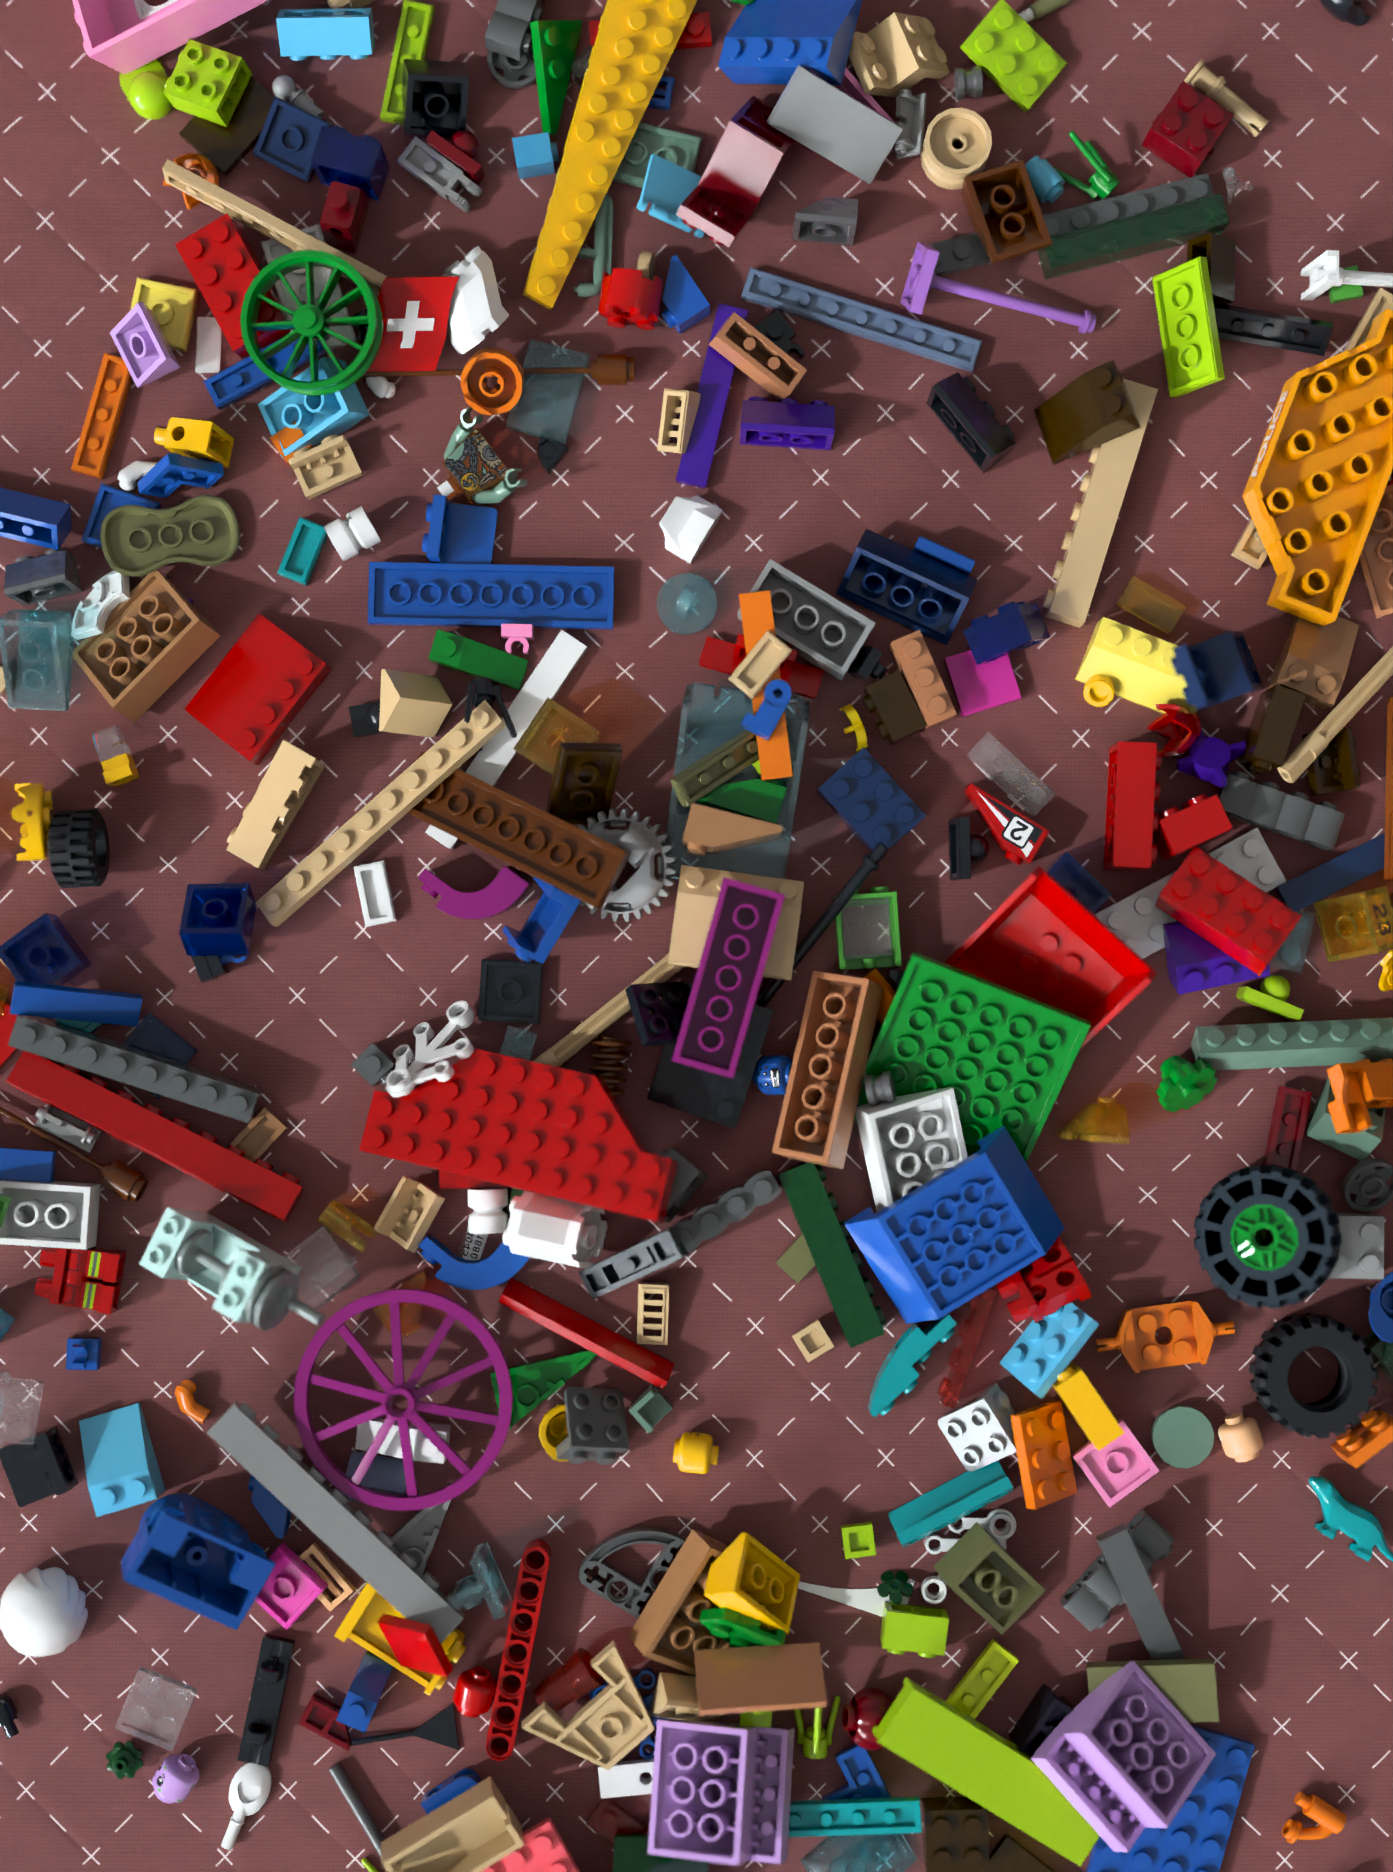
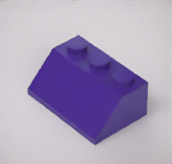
(787, 424)
(1198, 964)

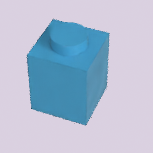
(535, 155)

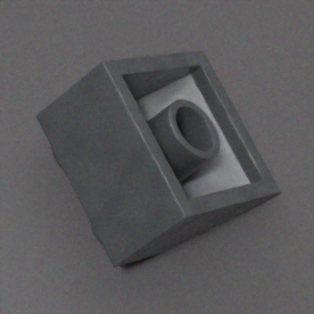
(42, 578)

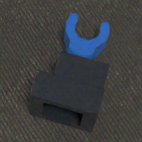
(214, 966)

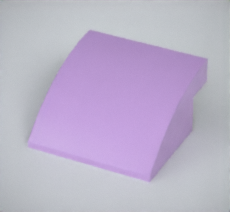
(1125, 1758)
(721, 1792)

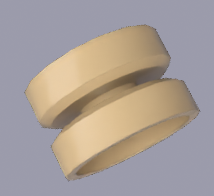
(955, 147)

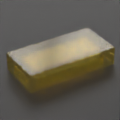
(1151, 605)

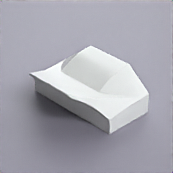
(688, 525)

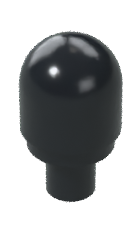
(7, 1716)

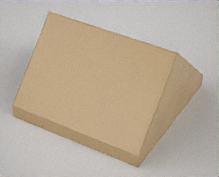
(412, 703)
(677, 1698)

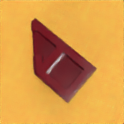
(321, 1719)

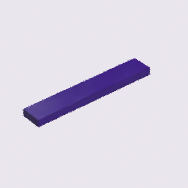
(714, 391)

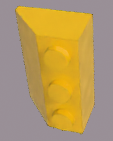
(754, 1583)

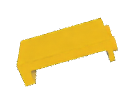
(362, 1627)

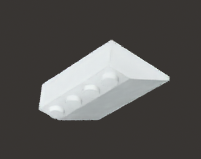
(909, 1142)

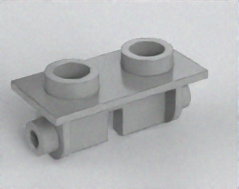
(912, 116)
(67, 1127)

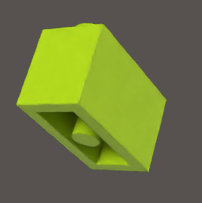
(914, 1629)

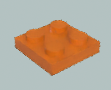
(1366, 1439)

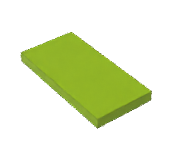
(1188, 327)

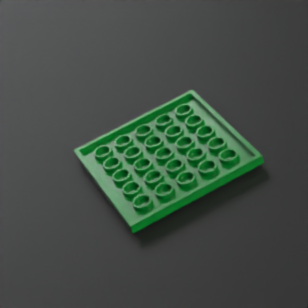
(982, 1040)

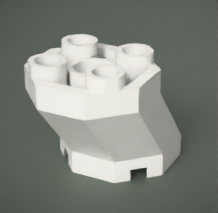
(475, 301)
(555, 1229)

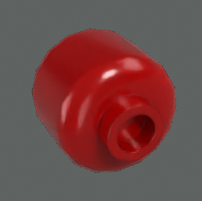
(474, 1692)

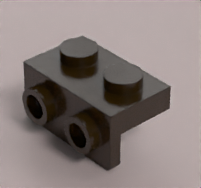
(1336, 766)

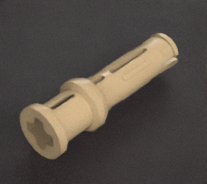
(1215, 89)

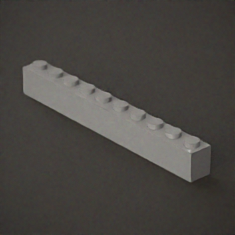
(333, 1520)

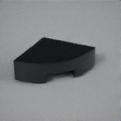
(550, 453)

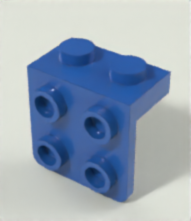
(459, 532)

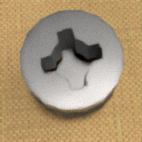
(968, 83)
(880, 1088)

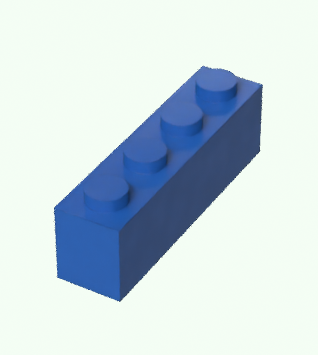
(34, 519)

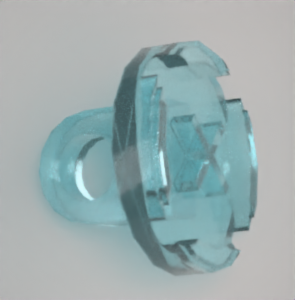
(686, 604)

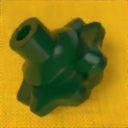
(124, 1759)

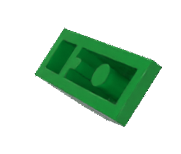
(477, 659)
(749, 798)

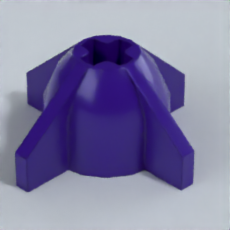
(1210, 759)

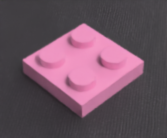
(1116, 1467)

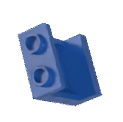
(543, 925)

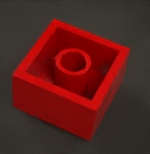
(1195, 824)

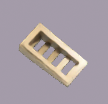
(687, 411)
(653, 1288)

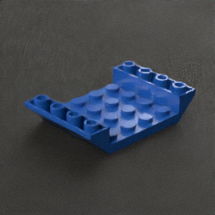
(958, 1231)

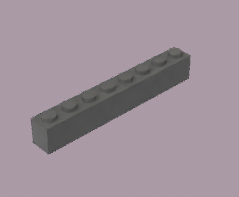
(136, 1067)

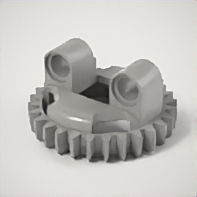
(642, 845)

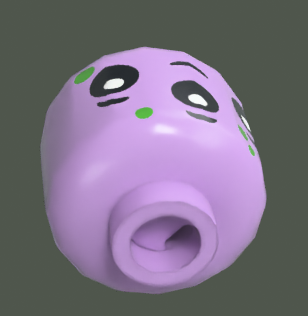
(175, 1778)

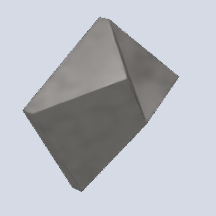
(827, 221)

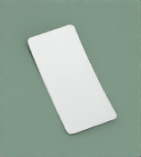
(208, 345)

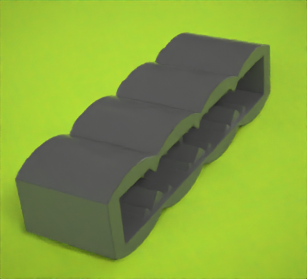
(510, 27)
(1280, 812)
(730, 1207)
(1096, 1591)

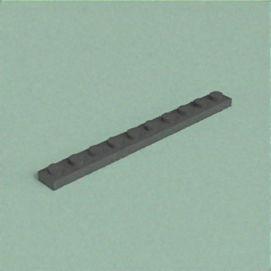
(968, 252)

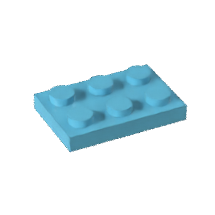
(1048, 1347)

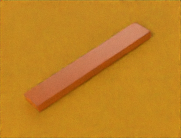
(756, 621)

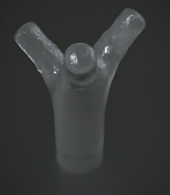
(1234, 183)

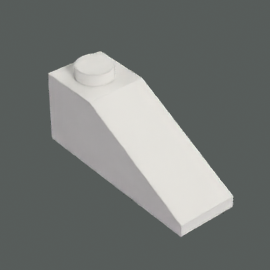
(422, 1447)

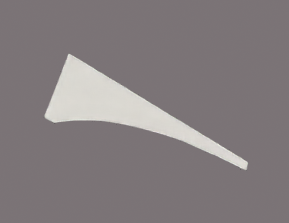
(859, 1598)

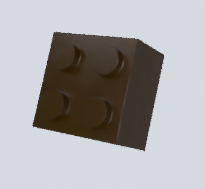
(954, 1835)

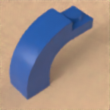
(472, 1273)

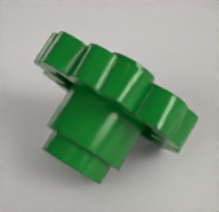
(1184, 1083)

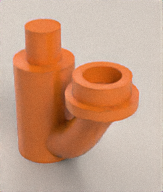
(1329, 1819)

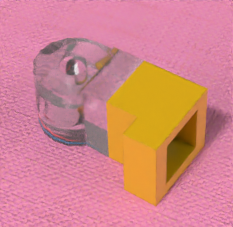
(114, 756)

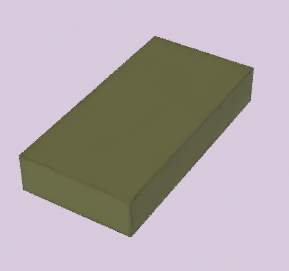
(796, 1259)

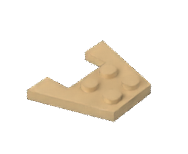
(607, 1724)

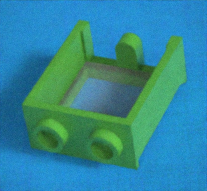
(868, 931)

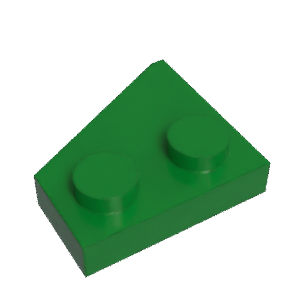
(739, 1629)

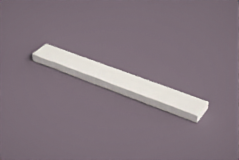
(542, 683)

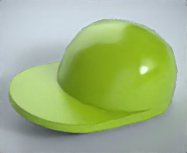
(145, 90)

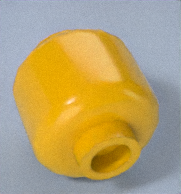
(695, 1452)

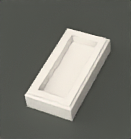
(375, 893)

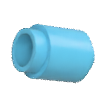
(1044, 179)

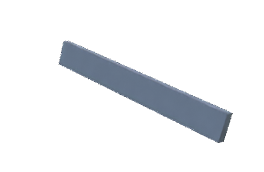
(861, 319)

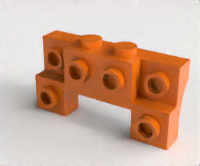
(1358, 1088)

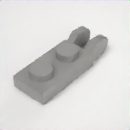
(437, 173)

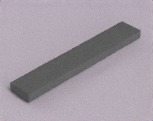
(1139, 1594)

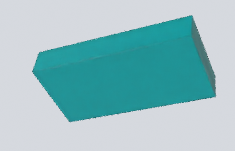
(303, 551)

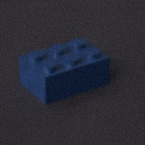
(870, 802)

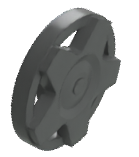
(513, 69)
(1368, 1183)

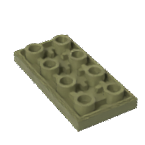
(1184, 1682)

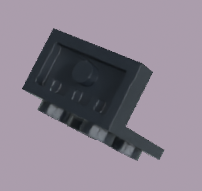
(38, 1468)

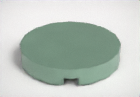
(1182, 1436)

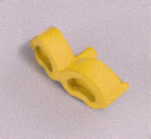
(856, 726)

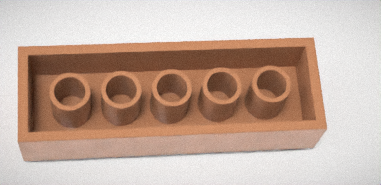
(828, 1069)

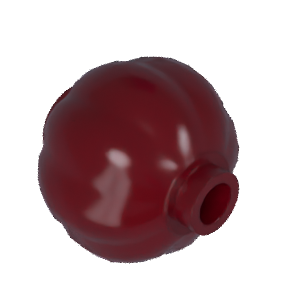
(863, 1713)

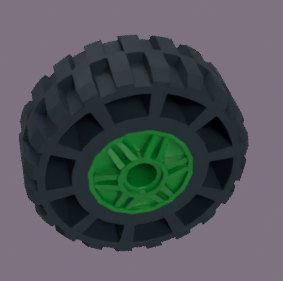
(1303, 1231)

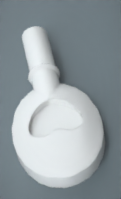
(246, 1796)

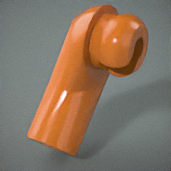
(187, 1403)

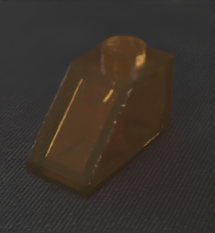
(410, 1312)

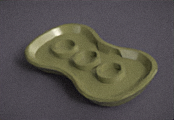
(147, 538)

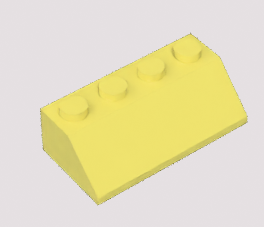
(1136, 664)

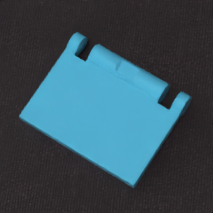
(666, 188)

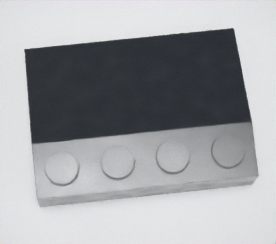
(705, 1092)

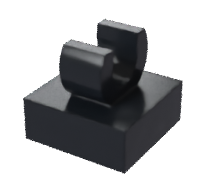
(867, 664)

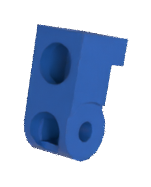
(776, 698)
(449, 1789)

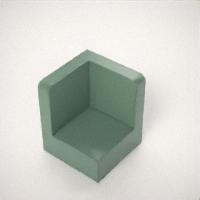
(650, 1408)

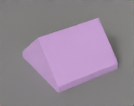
(144, 346)

